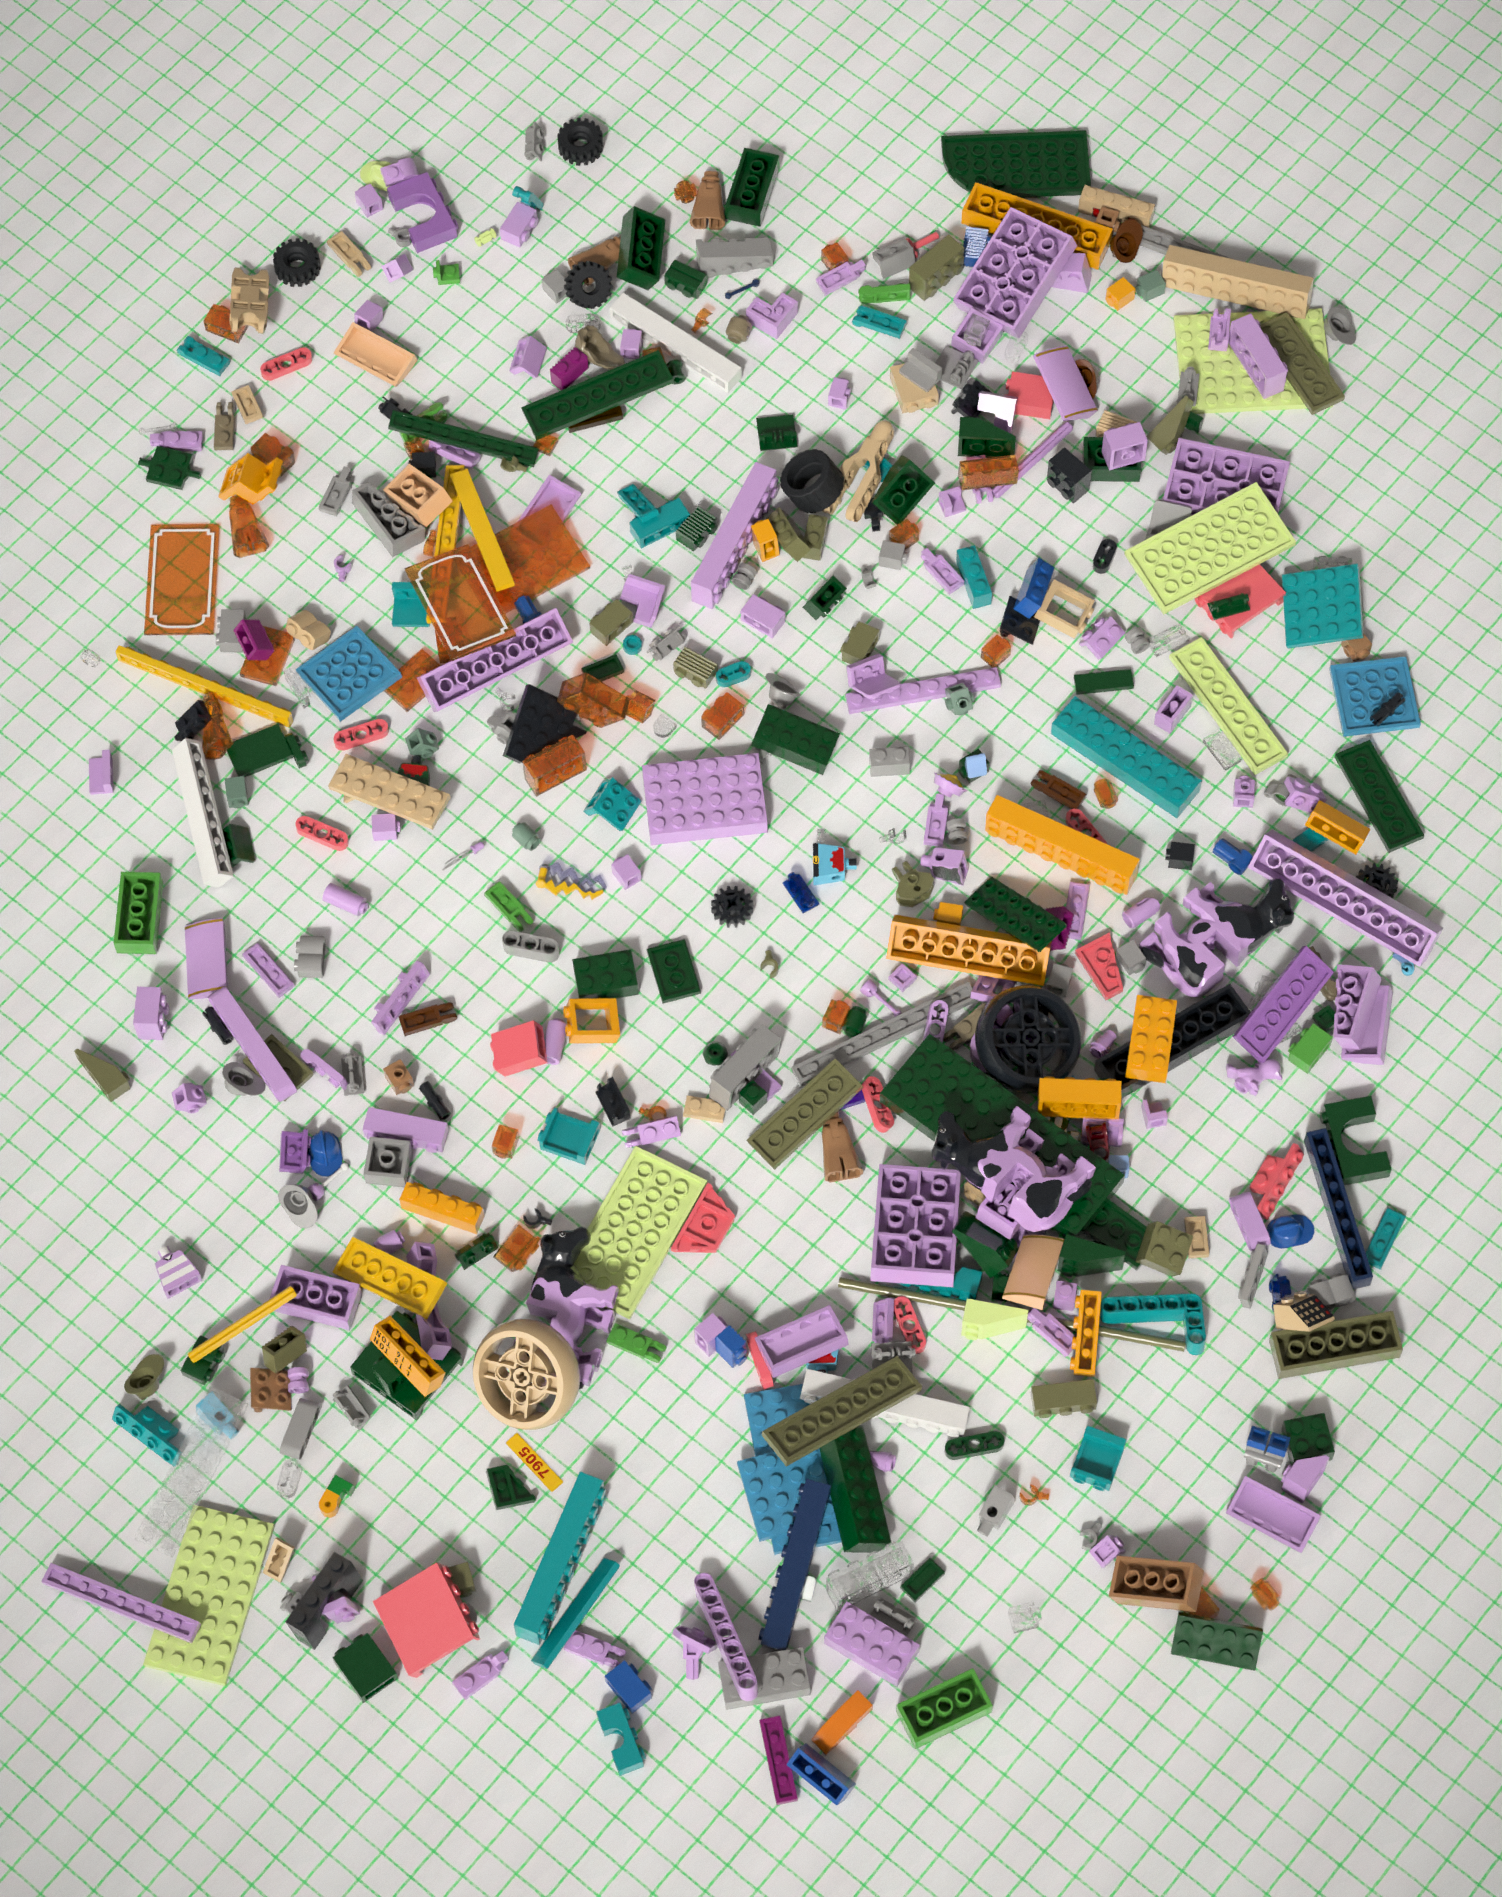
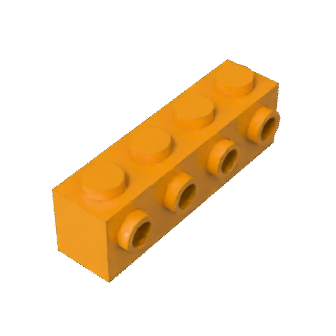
(442, 1207)
(1087, 1333)

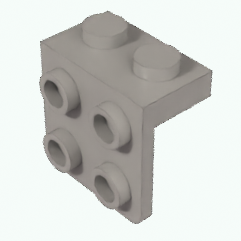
(1166, 515)

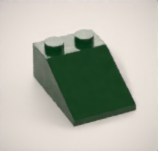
(983, 438)
(902, 490)
(985, 1244)
(1086, 1257)

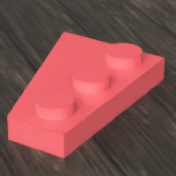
(1100, 964)

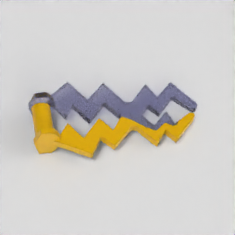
(577, 882)

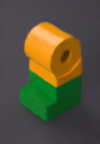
(334, 1495)

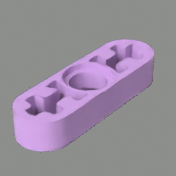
(932, 1013)

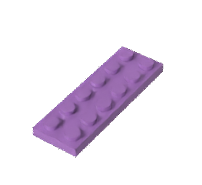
(1283, 1004)

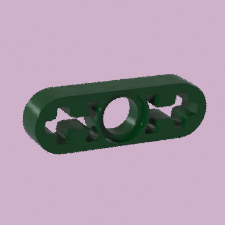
(970, 1453)

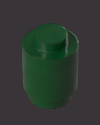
(854, 1021)

